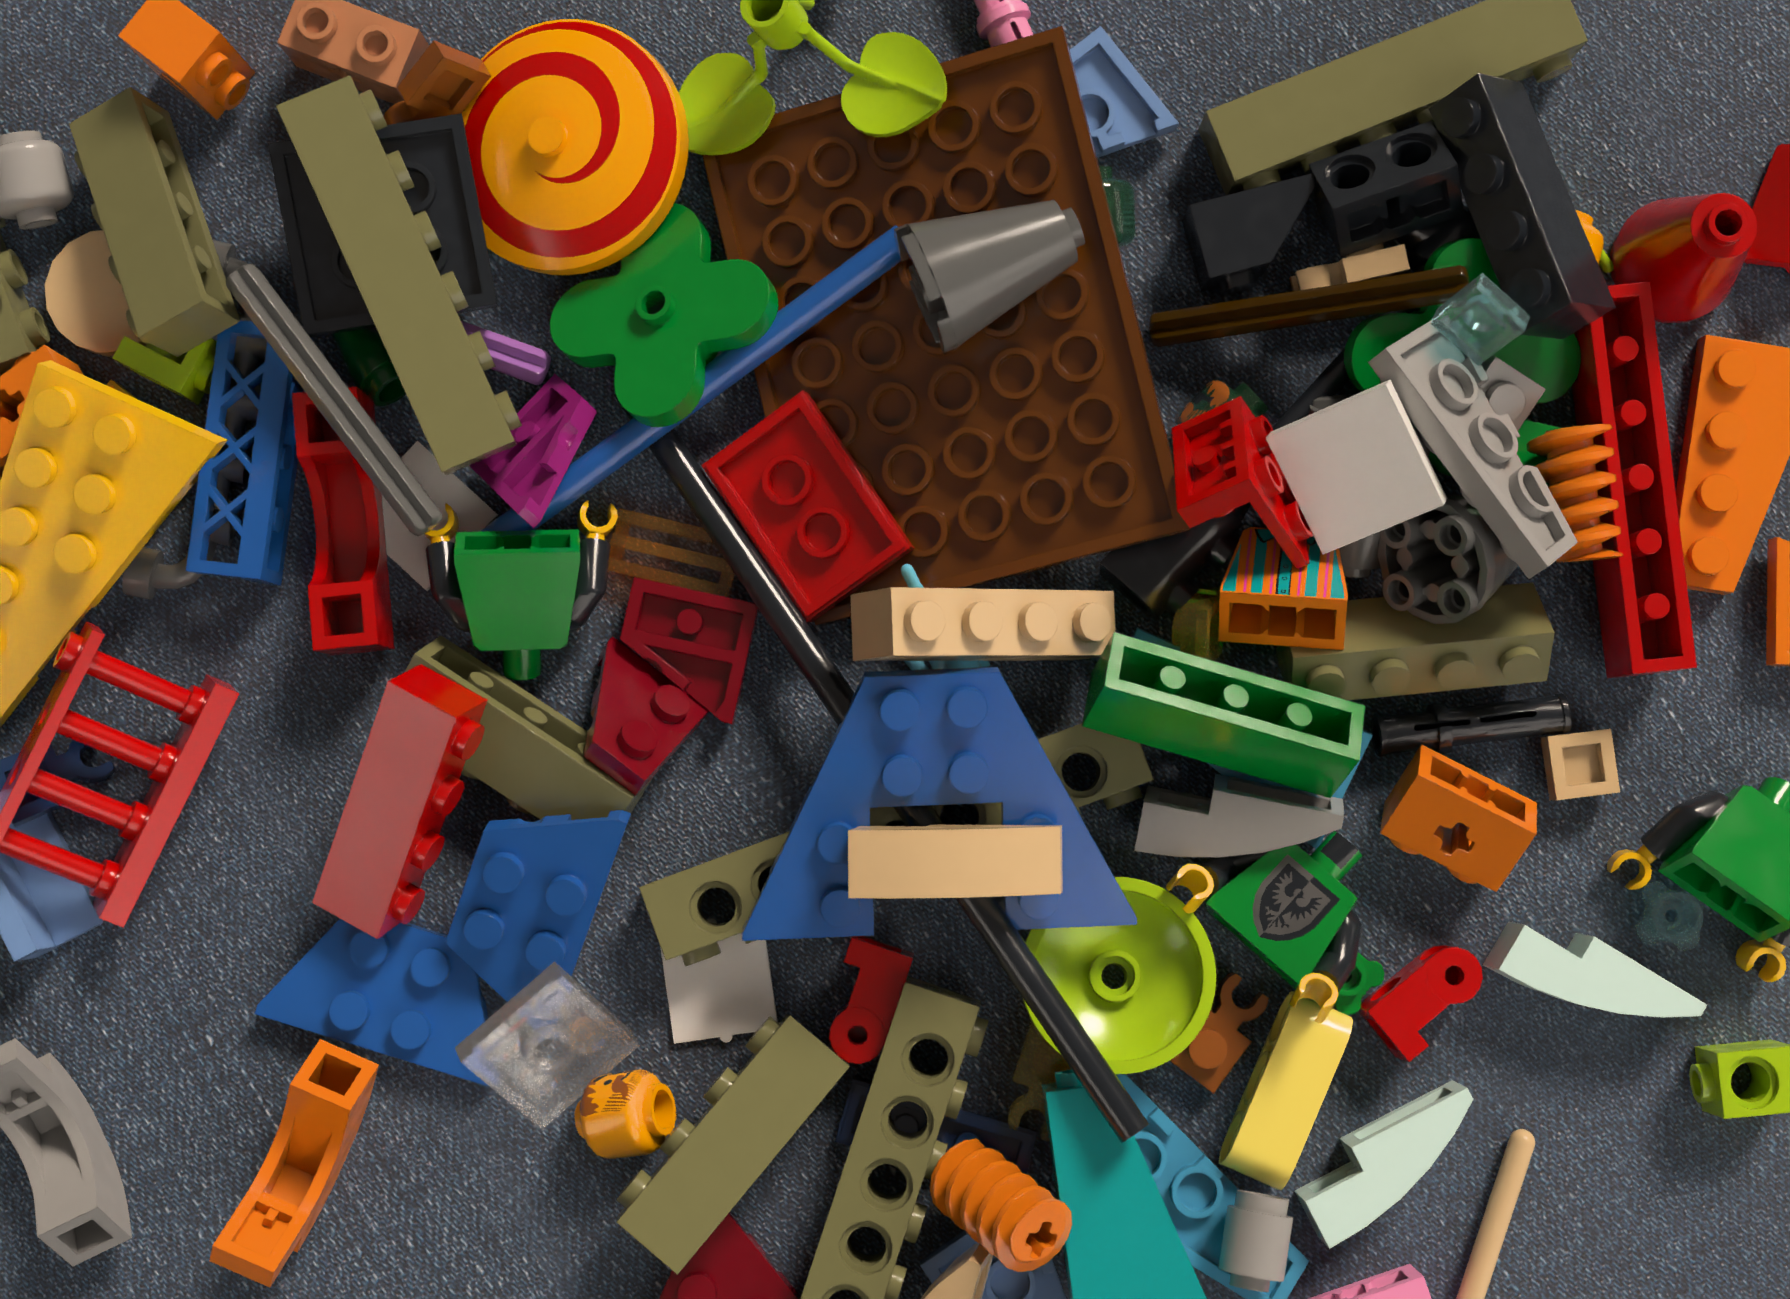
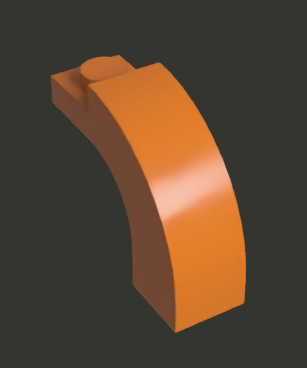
(302, 1165)

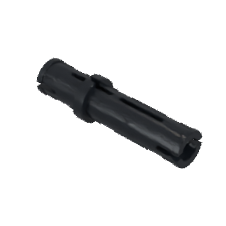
(1444, 727)

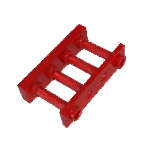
(171, 768)

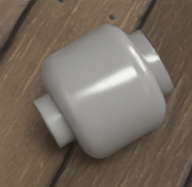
(32, 179)

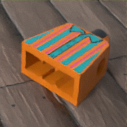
(1280, 605)

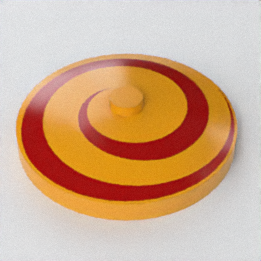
(574, 146)

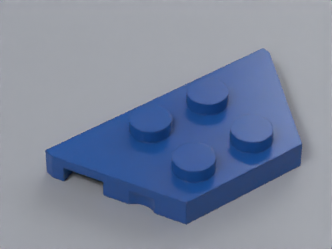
(533, 896)
(385, 995)

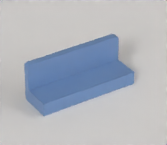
(39, 906)

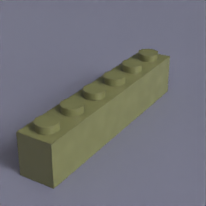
(1384, 88)
(397, 274)

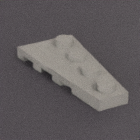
(1475, 445)

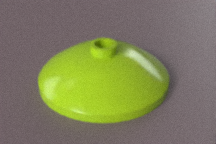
(1164, 986)

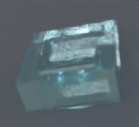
(1480, 319)

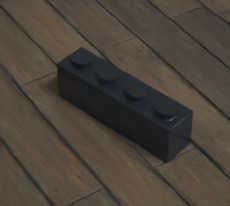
(1522, 206)

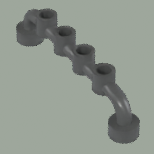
(147, 570)

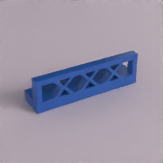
(270, 469)

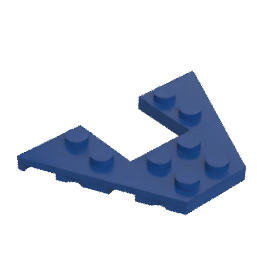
(923, 744)

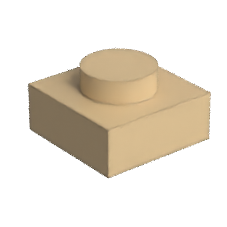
(1580, 764)

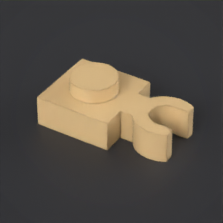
(1358, 266)

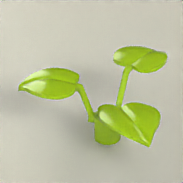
(887, 95)

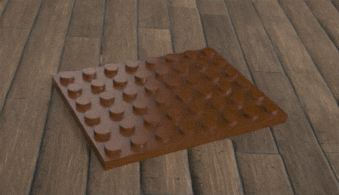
(1033, 430)

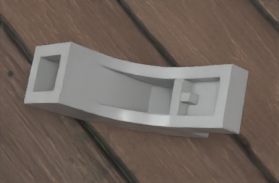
(65, 1155)

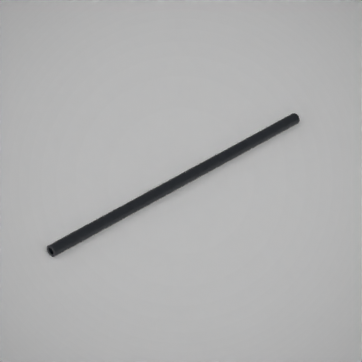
(836, 696)

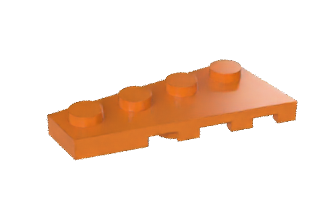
(1730, 455)

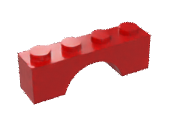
(351, 567)

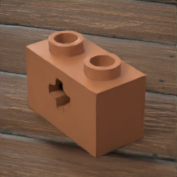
(348, 40)

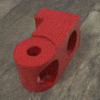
(1418, 995)
(864, 1023)

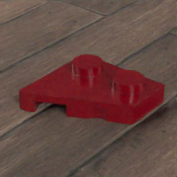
(693, 640)
(637, 718)

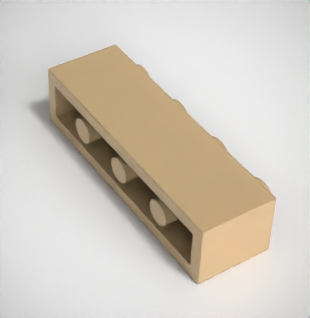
(980, 624)

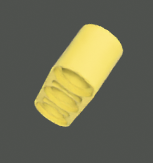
(1285, 1092)

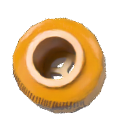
(625, 1114)

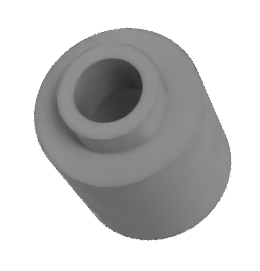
(1256, 1240)

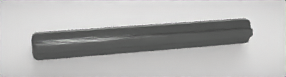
(334, 399)

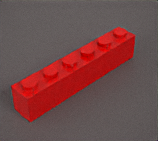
(1645, 590)

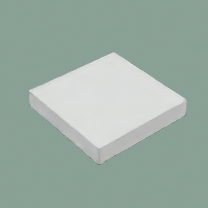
(1356, 467)

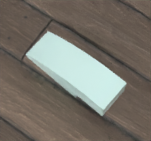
(1587, 974)
(1384, 1163)

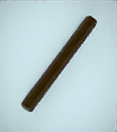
(1307, 306)

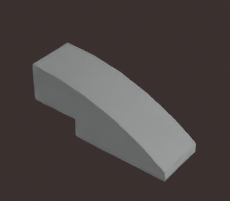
(1235, 821)

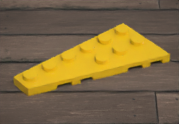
(78, 506)

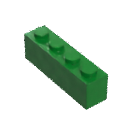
(1224, 715)

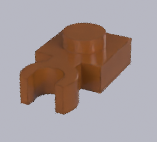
(438, 85)
(1219, 1043)

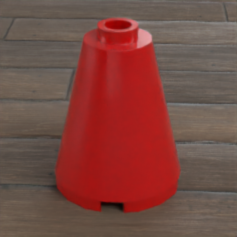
(1686, 251)

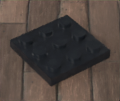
(444, 186)

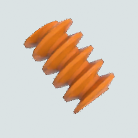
(1575, 486)
(999, 1206)

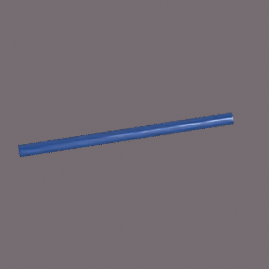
(720, 375)

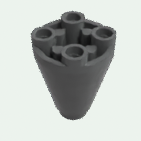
(1442, 563)

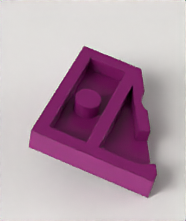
(546, 443)

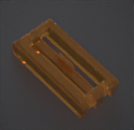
(621, 541)

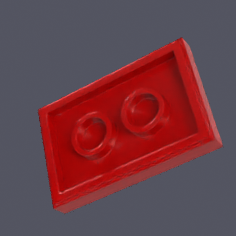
(807, 506)

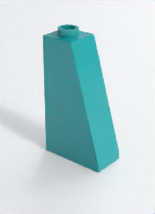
(1120, 1227)

